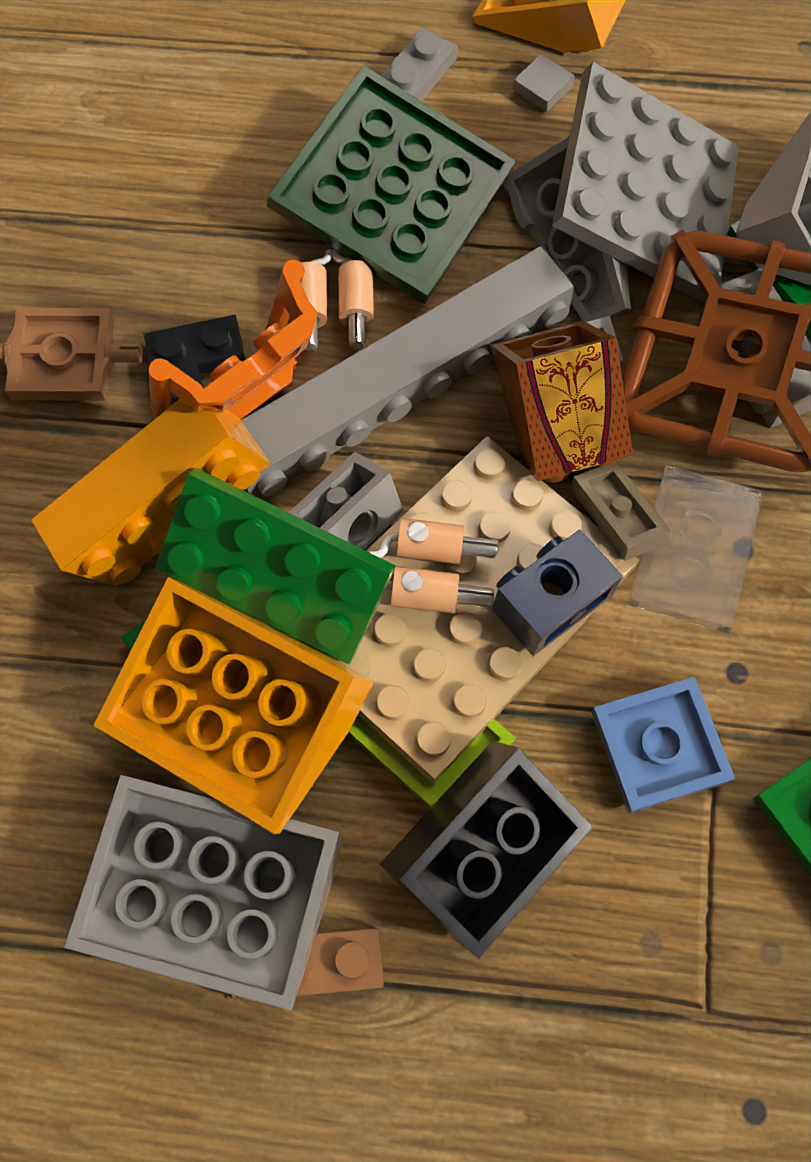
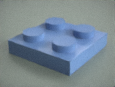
(662, 745)

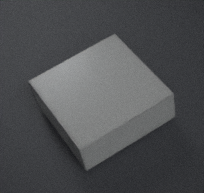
(543, 83)

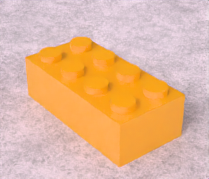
(125, 505)

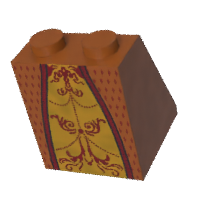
(565, 399)

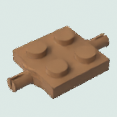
(63, 354)

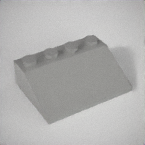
(205, 893)

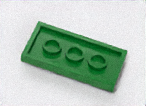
(273, 565)

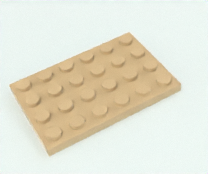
(455, 672)

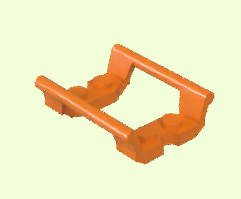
(250, 383)

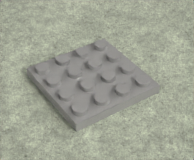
(642, 175)

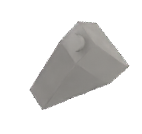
(783, 202)
(597, 278)

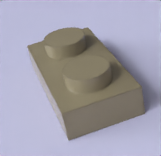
(620, 510)

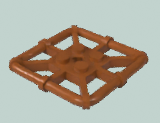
(712, 361)

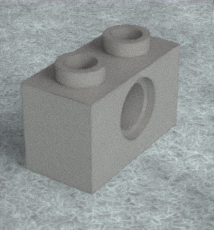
(352, 502)

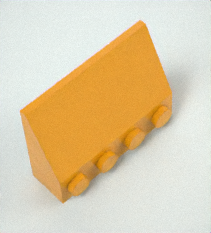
(231, 704)

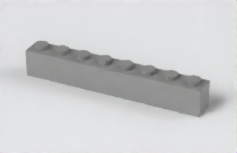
(405, 368)

